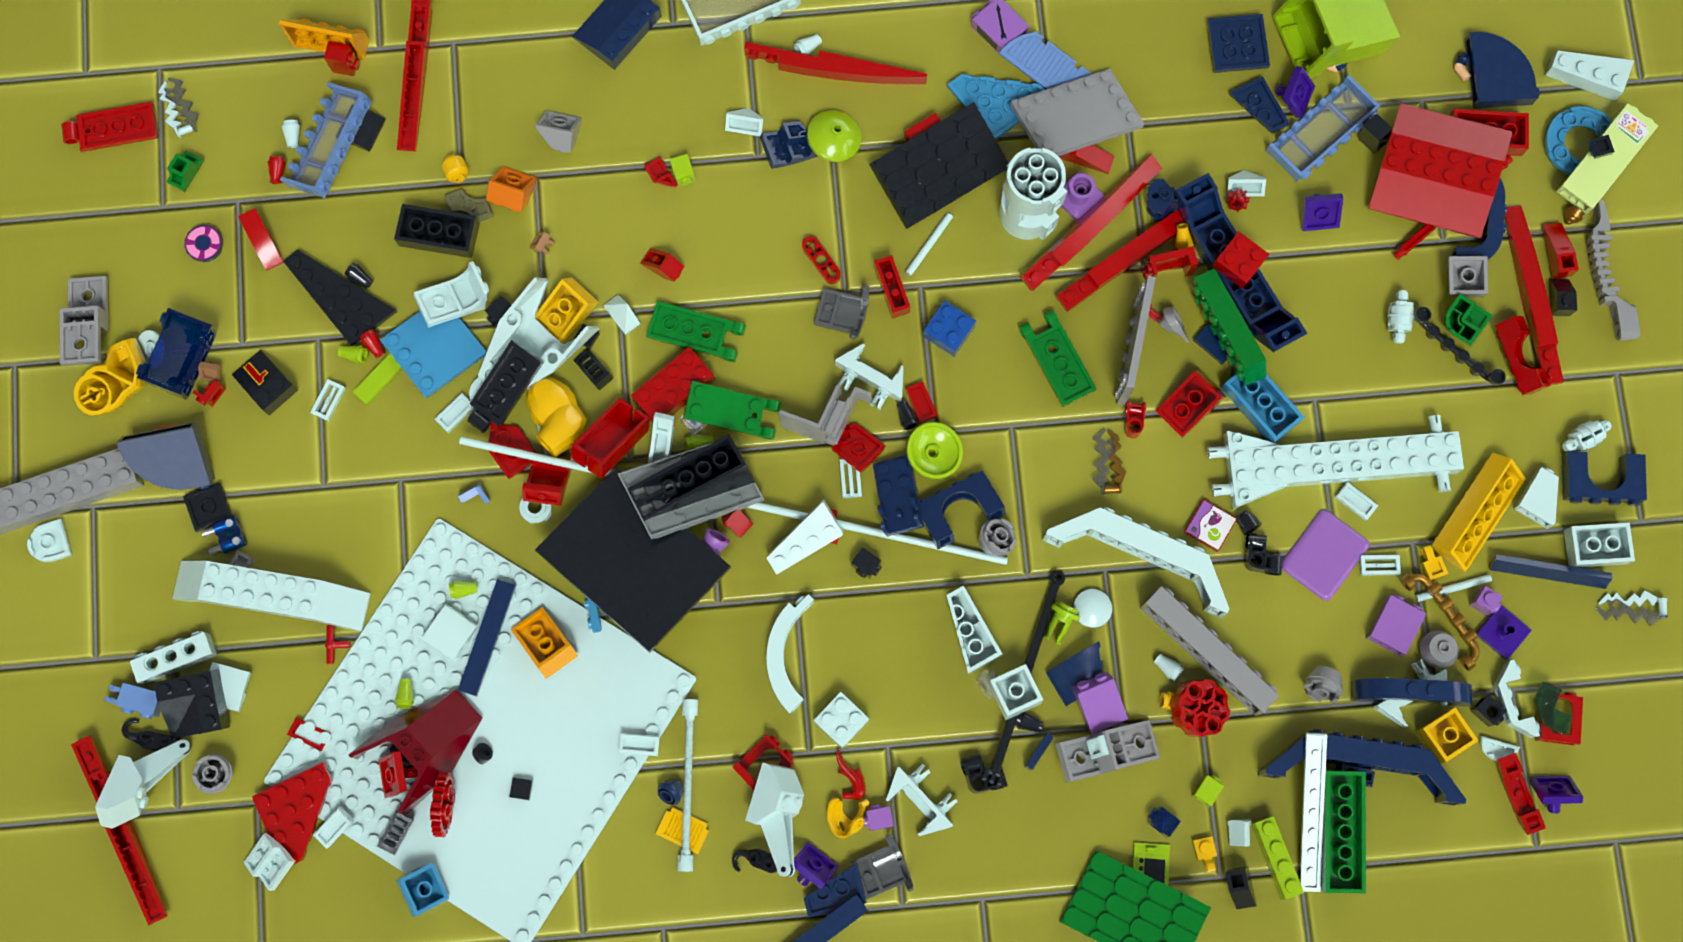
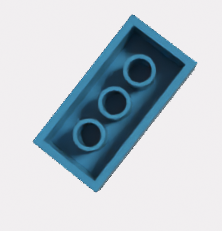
(1264, 406)

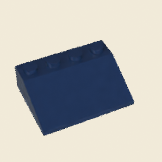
(617, 28)

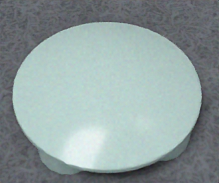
(1093, 608)

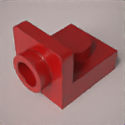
(211, 395)

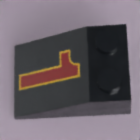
(264, 382)

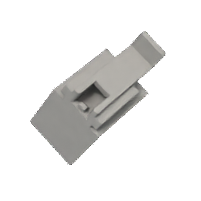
(833, 418)

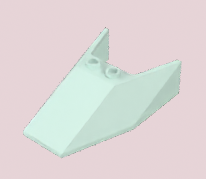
(522, 326)

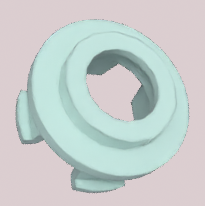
(543, 514)

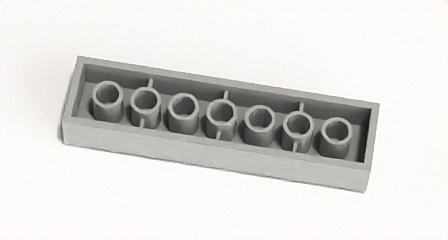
(65, 490)
(1210, 651)

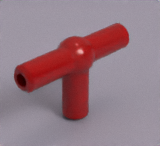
(330, 644)

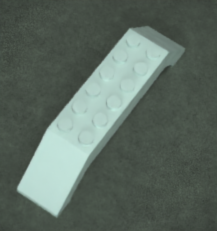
(1148, 546)
(271, 593)

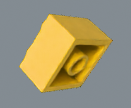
(1447, 735)

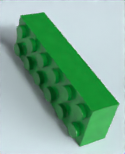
(1229, 327)
(1344, 832)

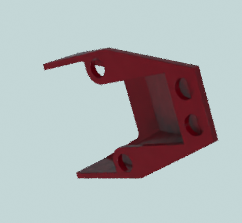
(430, 739)

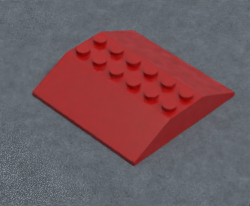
(1440, 170)

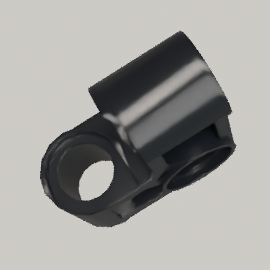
(1268, 563)
(973, 769)

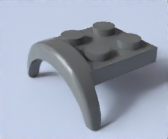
(842, 311)
(883, 870)

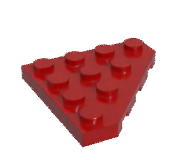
(293, 808)

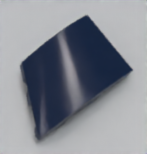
(787, 145)
(1079, 667)

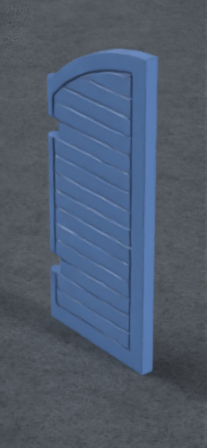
(1042, 61)

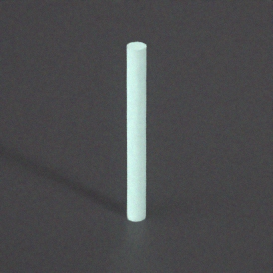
(928, 245)
(1456, 587)

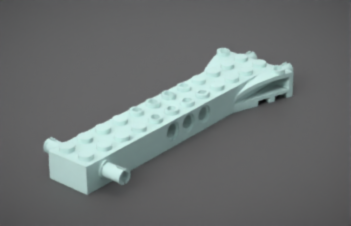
(1264, 467)

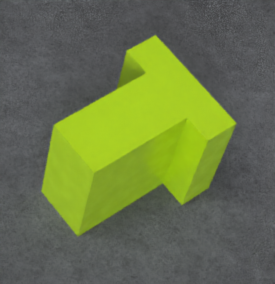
(1334, 31)

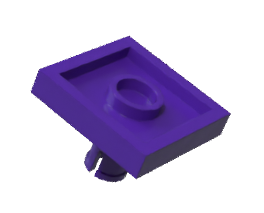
(1297, 92)
(1322, 212)
(1503, 632)
(1556, 791)
(814, 866)

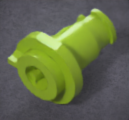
(1065, 614)

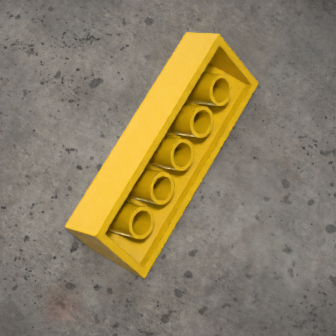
(1479, 511)

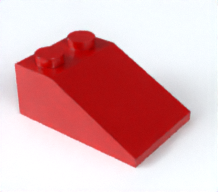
(1190, 403)

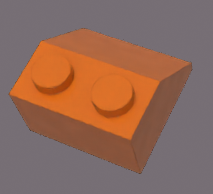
(511, 189)

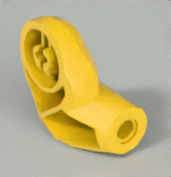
(112, 383)
(557, 413)

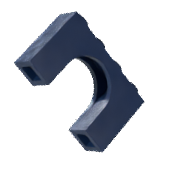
(1579, 487)
(975, 489)

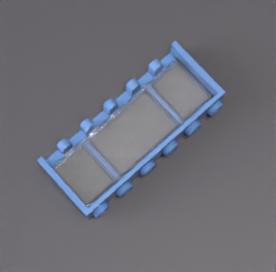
(1323, 129)
(329, 141)

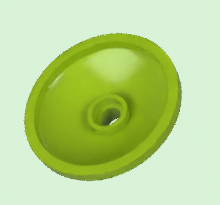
(831, 144)
(944, 445)

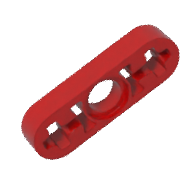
(817, 246)

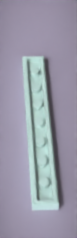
(1313, 811)

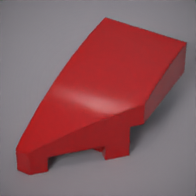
(659, 173)

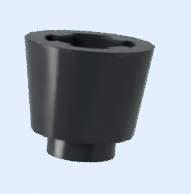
(1248, 522)

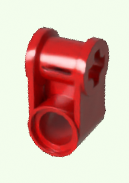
(1134, 415)

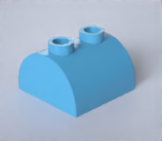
(422, 889)

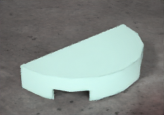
(1496, 749)

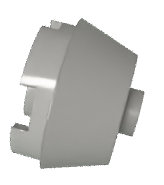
(997, 537)
(1439, 649)
(1324, 684)
(212, 773)

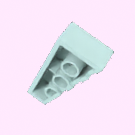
(1591, 73)
(807, 537)
(974, 636)

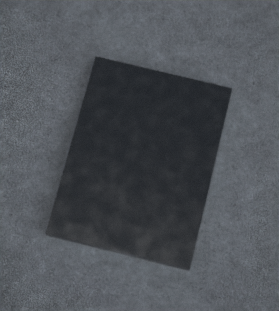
(624, 572)

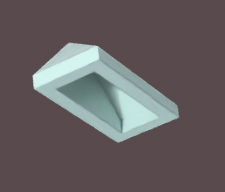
(744, 122)
(1247, 181)
(622, 314)

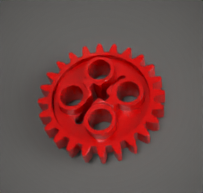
(442, 804)

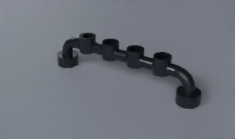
(1422, 316)

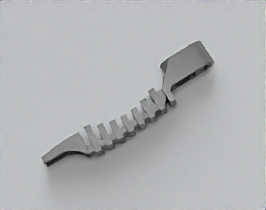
(1623, 315)

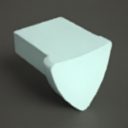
(1239, 832)

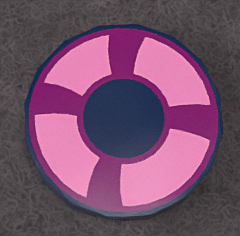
(203, 243)

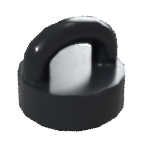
(482, 753)

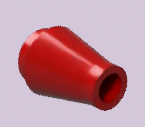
(276, 169)
(372, 343)

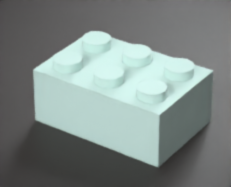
(1599, 545)

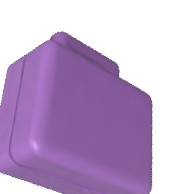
(1325, 554)

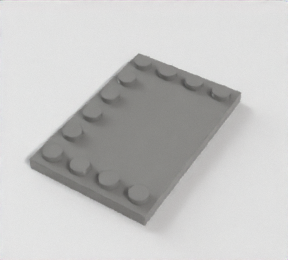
(1077, 113)
(1134, 341)

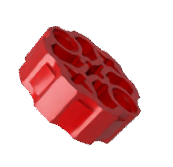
(1193, 722)

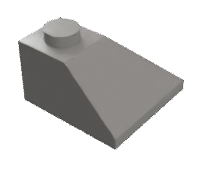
(559, 130)
(1468, 276)

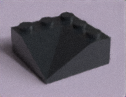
(193, 704)

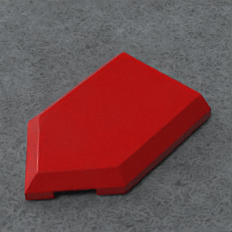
(510, 437)
(858, 447)

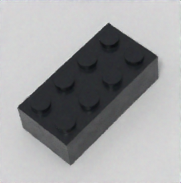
(437, 230)

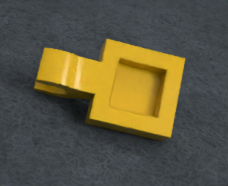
(1433, 566)
(1204, 851)

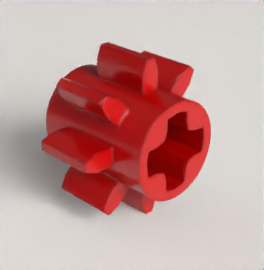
(1237, 200)

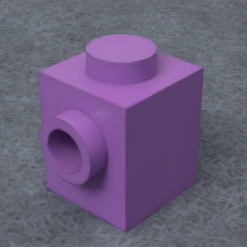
(1486, 601)
(878, 818)

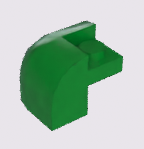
(1466, 320)

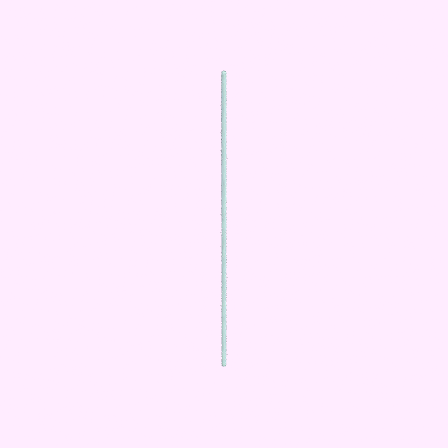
(758, 506)

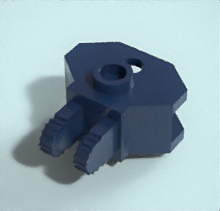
(1161, 200)

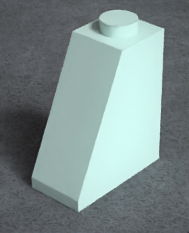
(1540, 498)

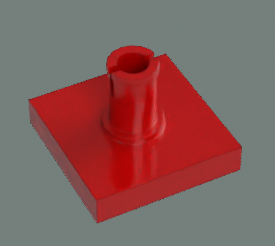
(394, 774)

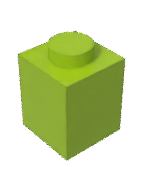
(682, 170)
(1208, 790)

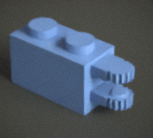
(135, 699)

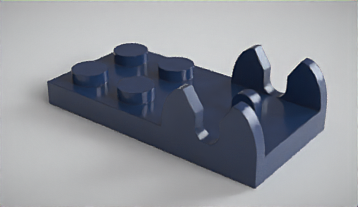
(897, 496)

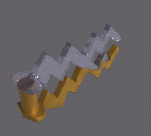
(1107, 455)

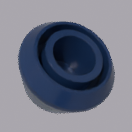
(670, 791)

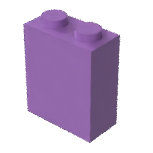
(1396, 625)
(1099, 702)

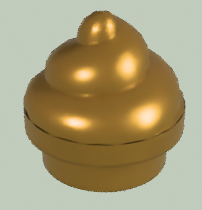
(1573, 215)

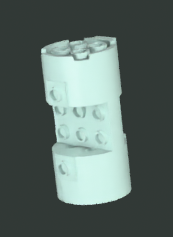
(1032, 194)

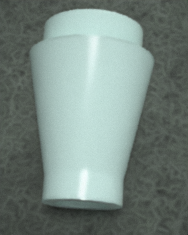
(807, 45)
(291, 132)
(1169, 667)

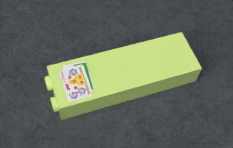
(1595, 176)

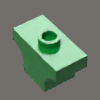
(183, 170)

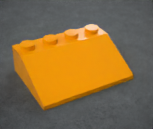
(316, 36)

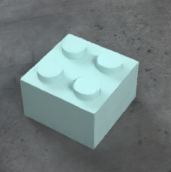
(1015, 692)
(841, 720)

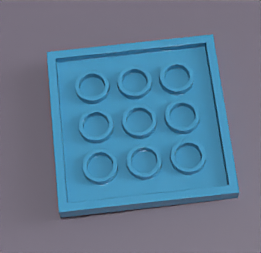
(434, 353)

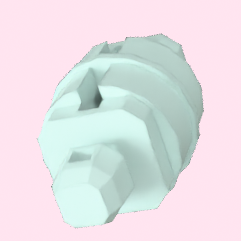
(1400, 316)
(1586, 435)

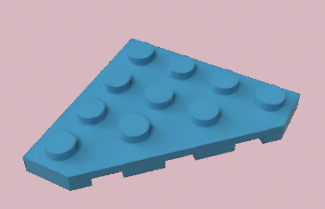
(992, 99)

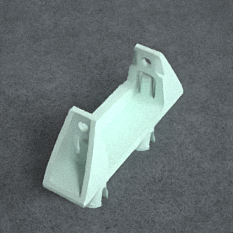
(856, 369)
(1391, 709)
(934, 812)

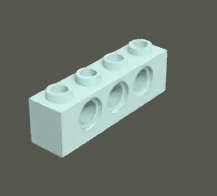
(203, 651)

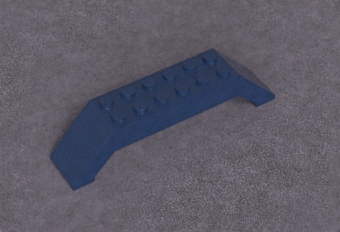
(1211, 235)
(1374, 755)

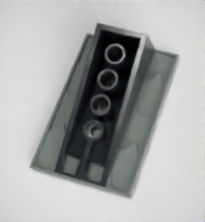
(691, 487)

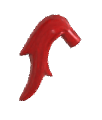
(855, 778)

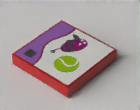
(1210, 525)

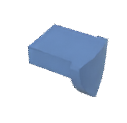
(473, 491)

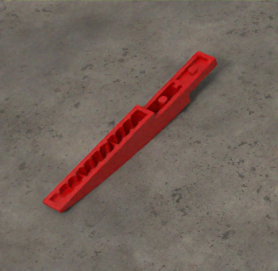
(834, 66)
(414, 74)
(1091, 223)
(1121, 261)
(1533, 294)
(122, 837)

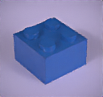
(949, 328)

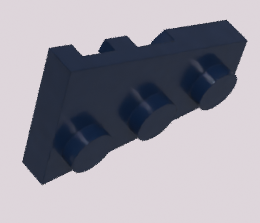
(1261, 104)
(835, 893)

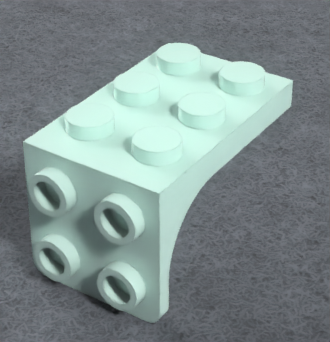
(453, 298)

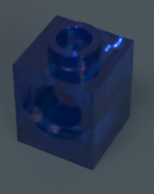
(1163, 821)

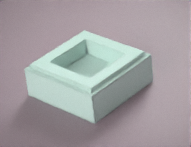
(1097, 747)

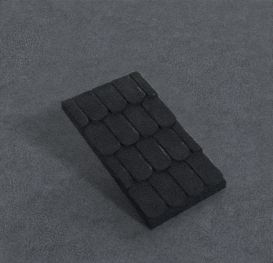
(939, 165)

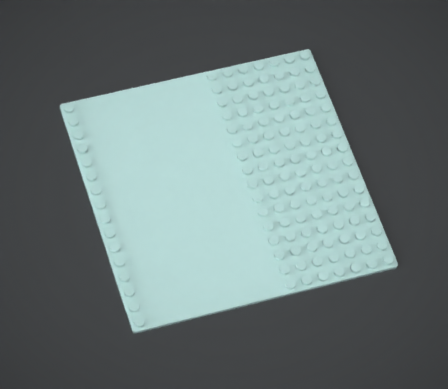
(540, 730)

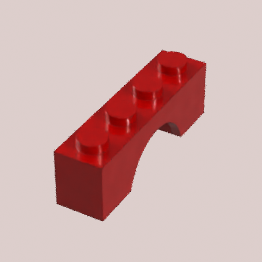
(1512, 335)

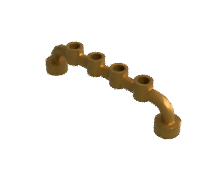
(1456, 620)

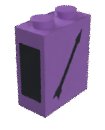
(998, 24)

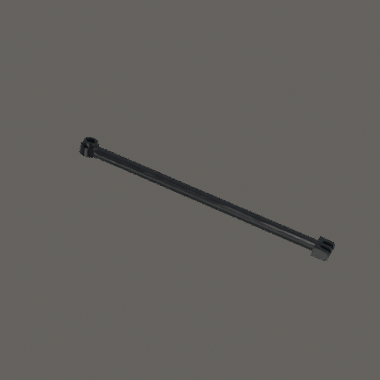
(1030, 660)

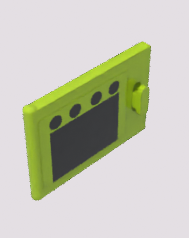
(1153, 861)

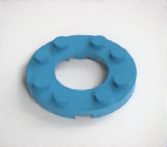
(1561, 124)

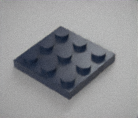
(1238, 43)

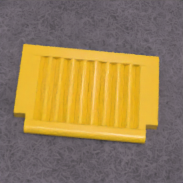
(672, 827)

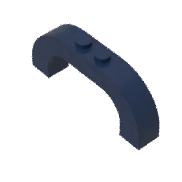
(1492, 230)
(1412, 690)

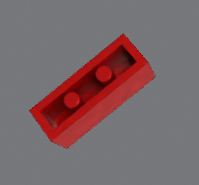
(892, 287)

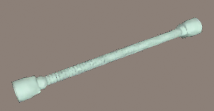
(685, 860)

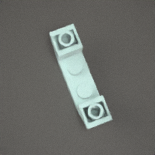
(1503, 693)

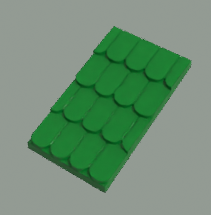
(1129, 906)

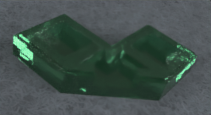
(1545, 702)

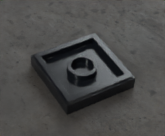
(207, 506)

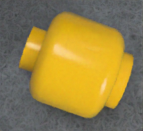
(455, 168)

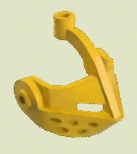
(835, 815)

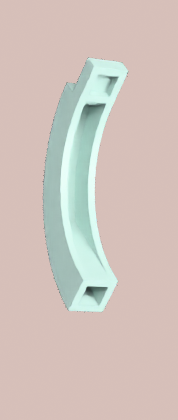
(661, 437)
(775, 654)

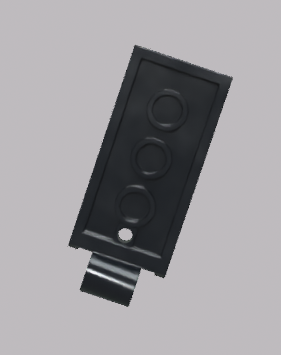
(504, 386)

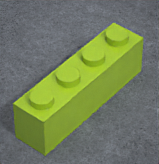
(1277, 858)

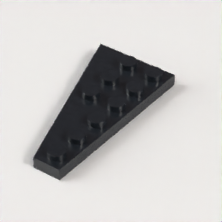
(344, 303)

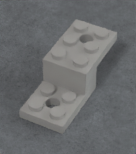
(84, 321)
(1121, 747)

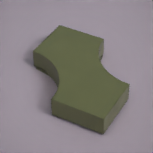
(461, 203)

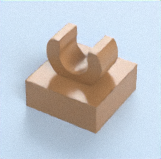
(540, 241)
(209, 372)

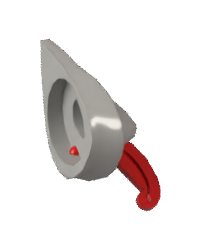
(1170, 321)

